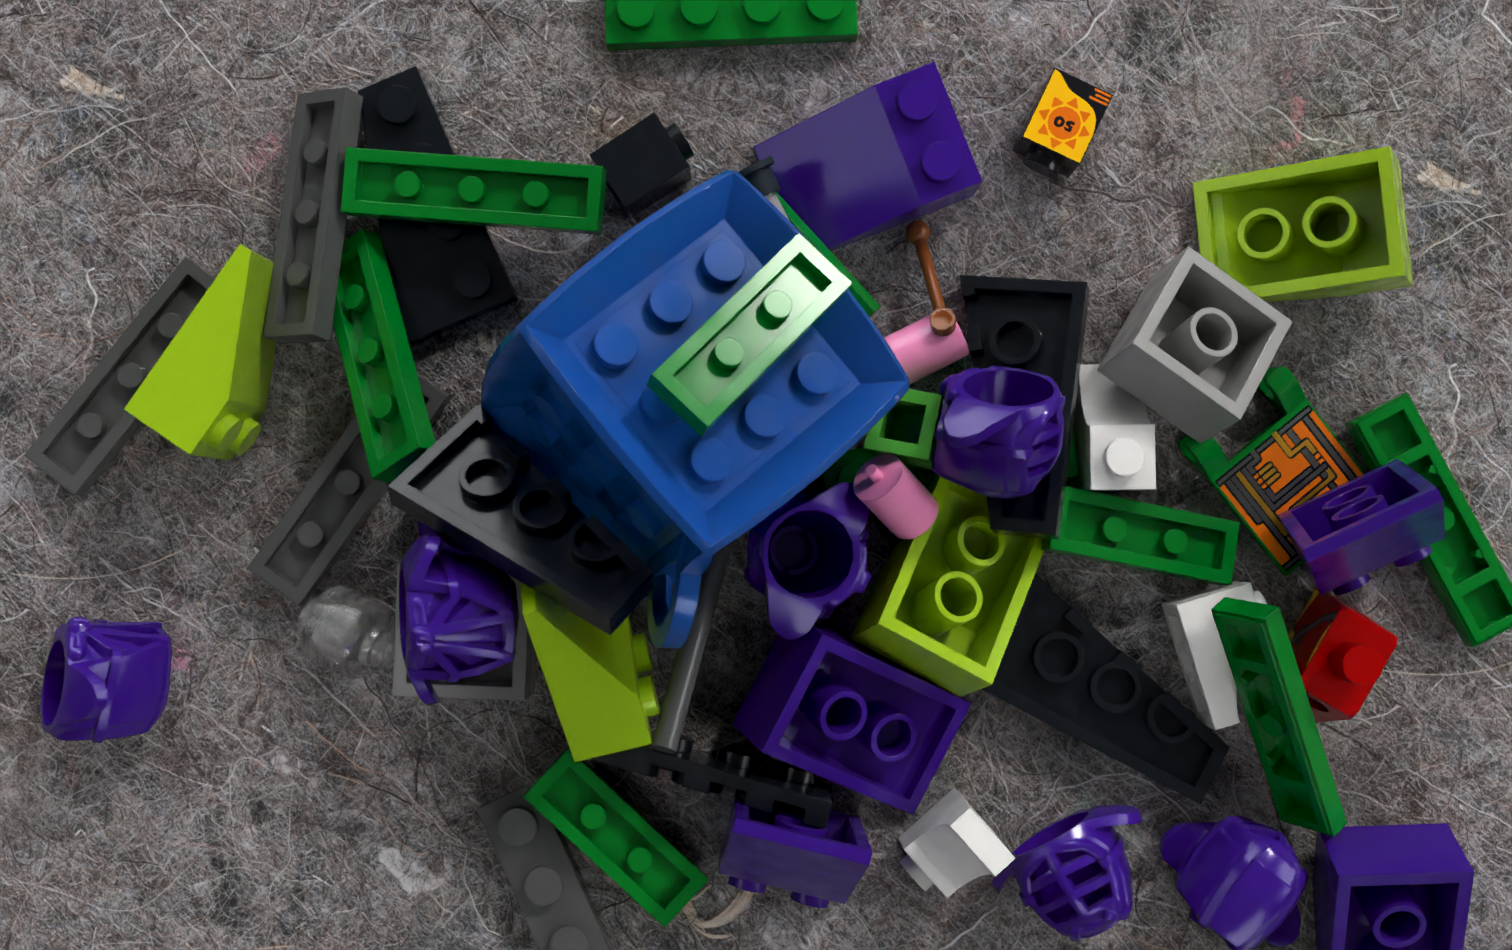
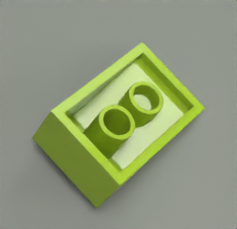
(1309, 227)
(216, 368)
(950, 595)
(593, 678)

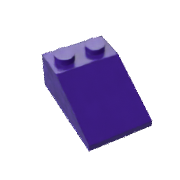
(874, 159)
(1366, 525)
(850, 717)
(794, 855)
(1391, 888)

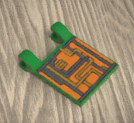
(1277, 468)

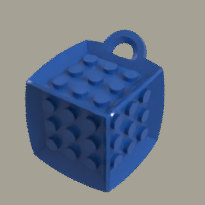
(580, 403)

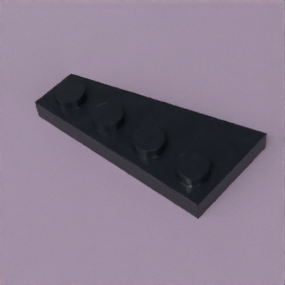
(508, 513)
(1097, 694)

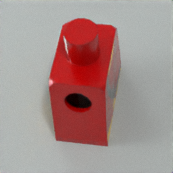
(1338, 655)

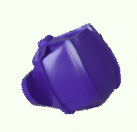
(998, 430)
(809, 557)
(453, 616)
(105, 679)
(1076, 871)
(1237, 879)

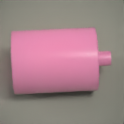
(923, 351)
(895, 496)

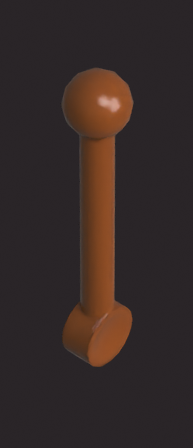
(941, 319)

